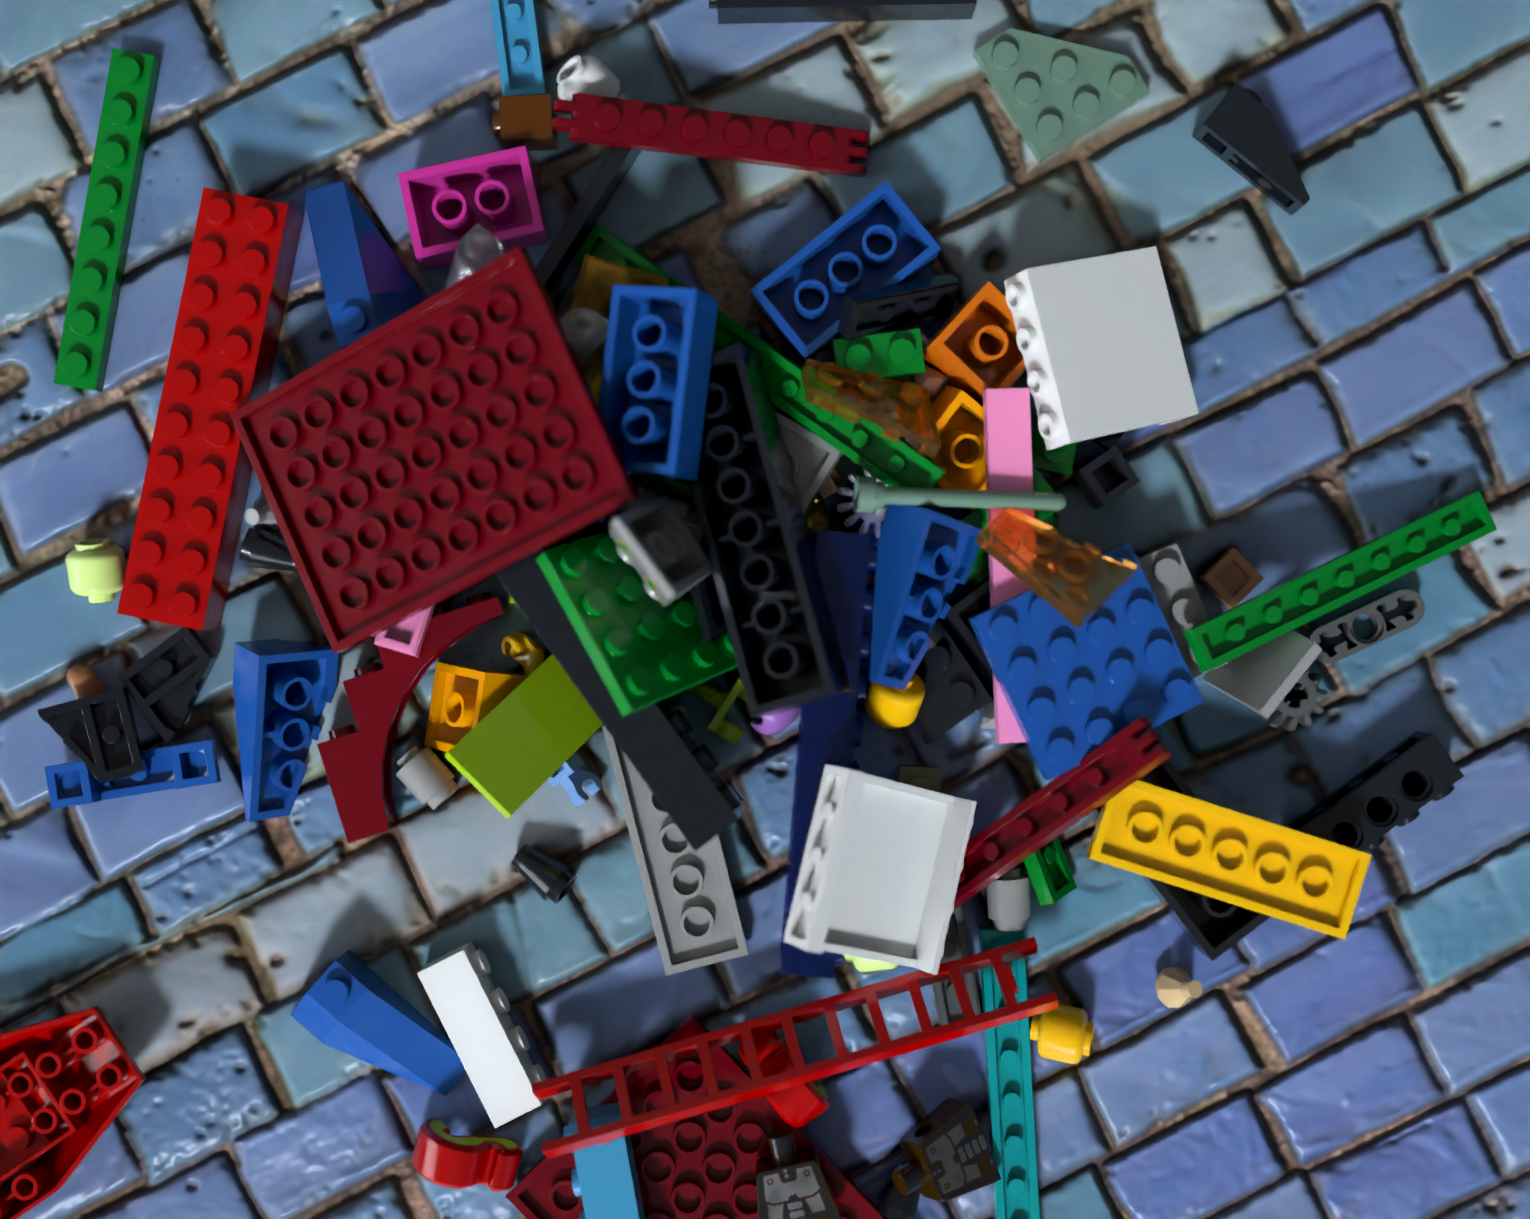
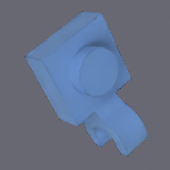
(573, 779)

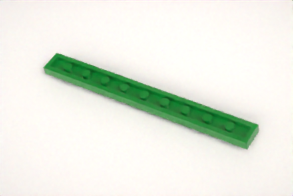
(889, 461)

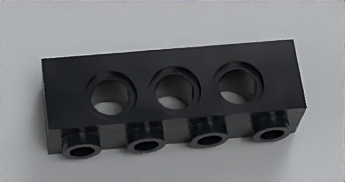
(1433, 780)

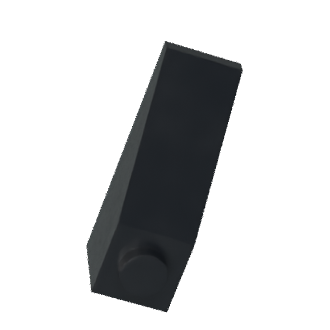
(1250, 143)

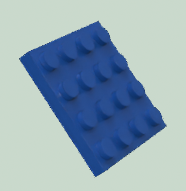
(1089, 682)

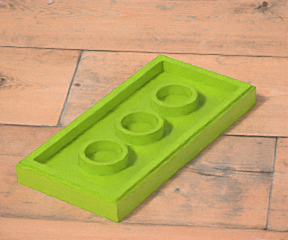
(525, 738)

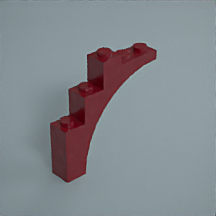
(361, 761)

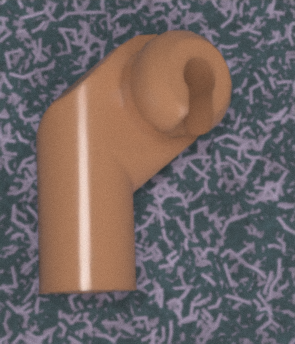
(83, 681)

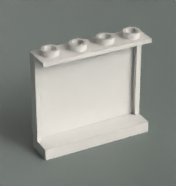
(1100, 346)
(880, 870)

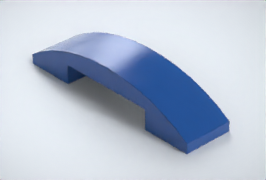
(166, 769)

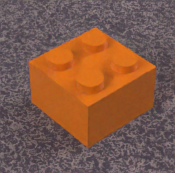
(978, 345)

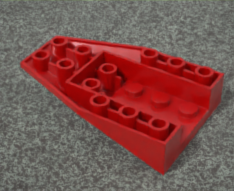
(57, 1099)

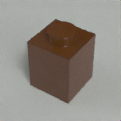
(526, 122)

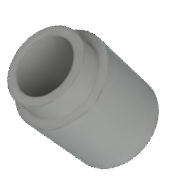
(426, 776)
(1009, 901)

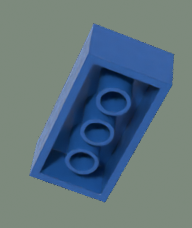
(862, 250)
(658, 377)

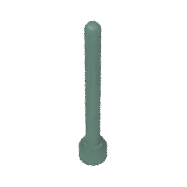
(872, 495)

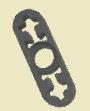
(1385, 603)

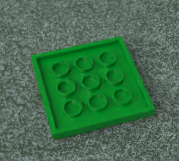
(631, 638)

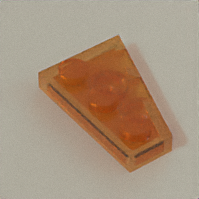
(890, 404)
(1062, 572)

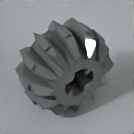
(1298, 708)

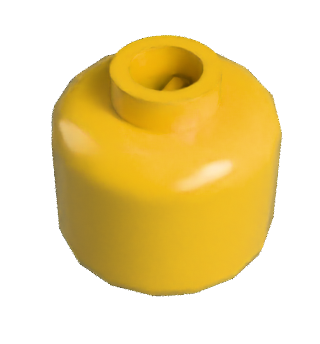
(893, 706)
(1063, 1034)

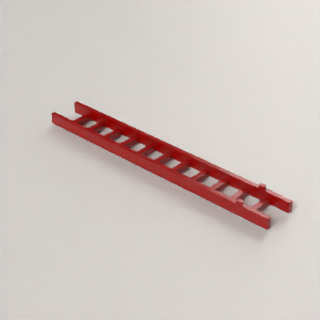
(800, 1074)

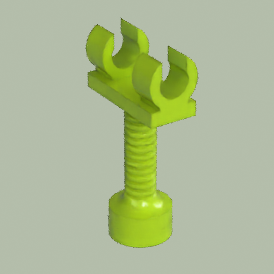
(722, 703)

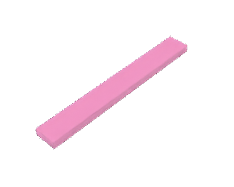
(1007, 469)

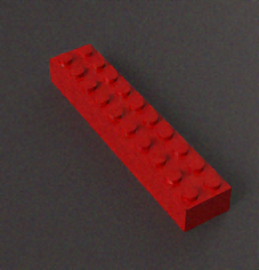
(215, 366)

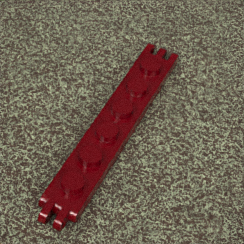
(712, 134)
(1059, 806)

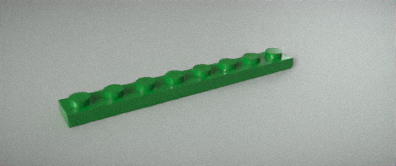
(107, 220)
(1339, 581)

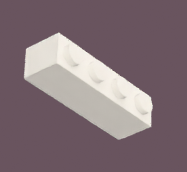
(483, 1032)

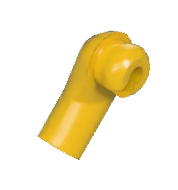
(524, 651)

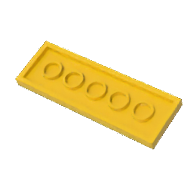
(1231, 857)

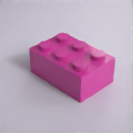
(486, 190)

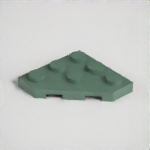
(1057, 87)

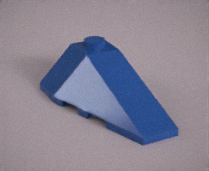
(357, 266)
(916, 572)
(278, 709)
(372, 1022)

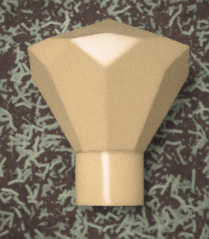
(1176, 988)

